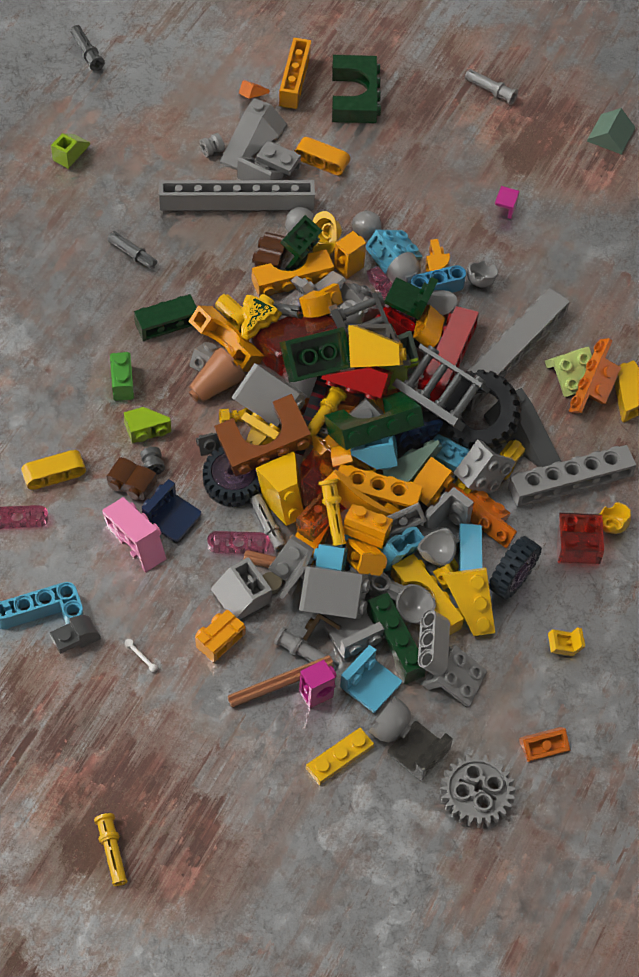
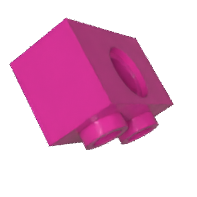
(317, 683)

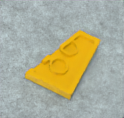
(473, 598)

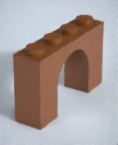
(246, 456)

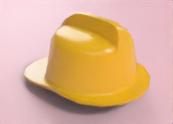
(330, 233)

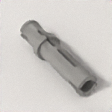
(259, 504)

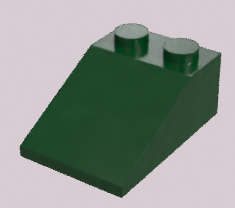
(316, 354)

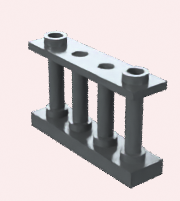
(340, 315)
(423, 396)

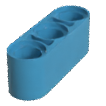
(449, 278)

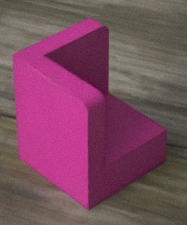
(508, 199)

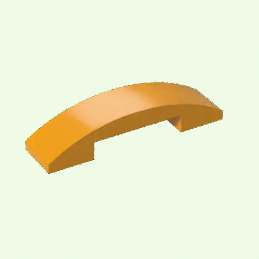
(350, 496)

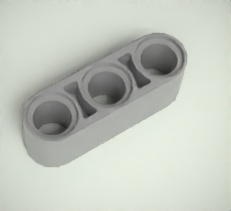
(433, 642)

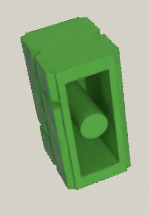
(121, 376)

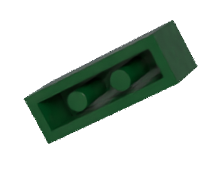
(164, 317)

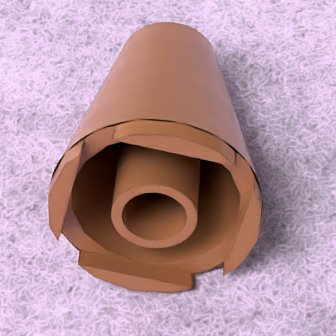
(216, 376)

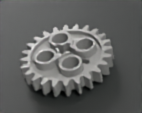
(467, 806)

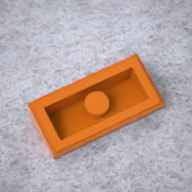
(252, 90)
(545, 744)

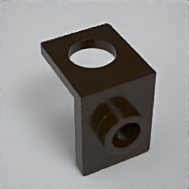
(312, 624)

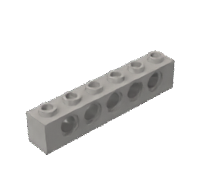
(564, 483)

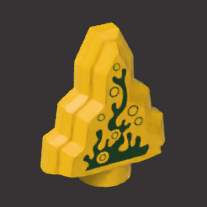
(258, 315)

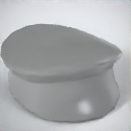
(443, 302)

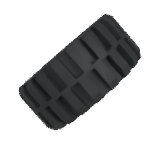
(506, 423)

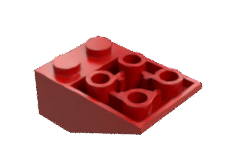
(369, 380)

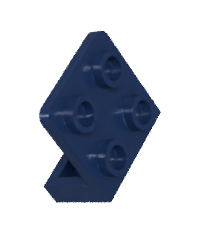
(419, 435)
(170, 512)

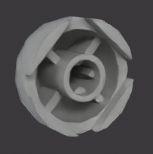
(392, 722)

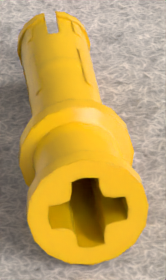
(327, 406)
(332, 501)
(109, 838)

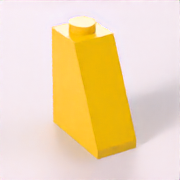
(373, 349)
(628, 390)

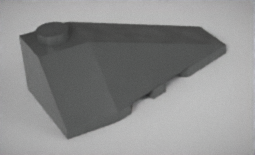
(530, 432)

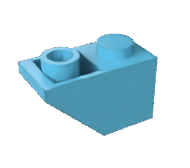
(331, 556)

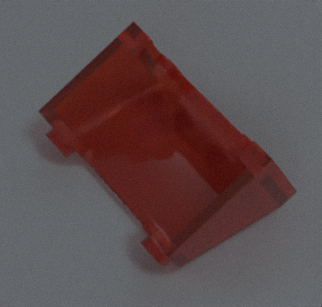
(286, 329)

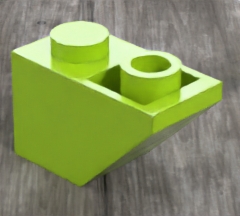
(68, 148)
(146, 424)

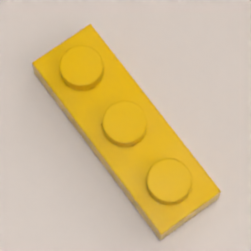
(339, 756)

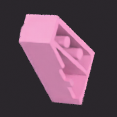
(135, 531)

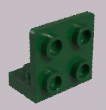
(301, 240)
(410, 298)

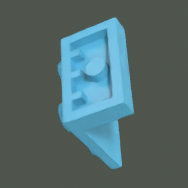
(389, 244)
(369, 680)

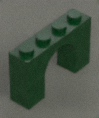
(362, 107)
(399, 416)

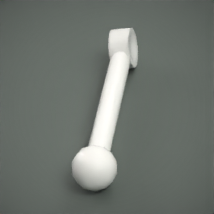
(129, 644)

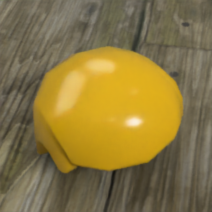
(616, 518)

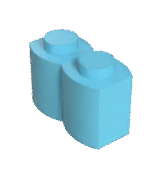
(402, 545)

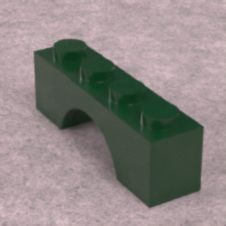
(401, 643)

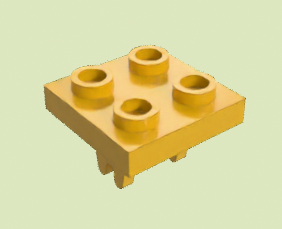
(260, 431)

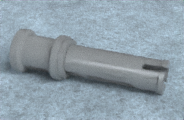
(498, 89)
(298, 646)

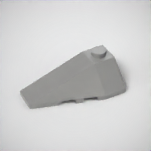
(256, 127)

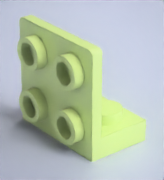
(570, 369)

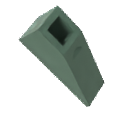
(413, 461)

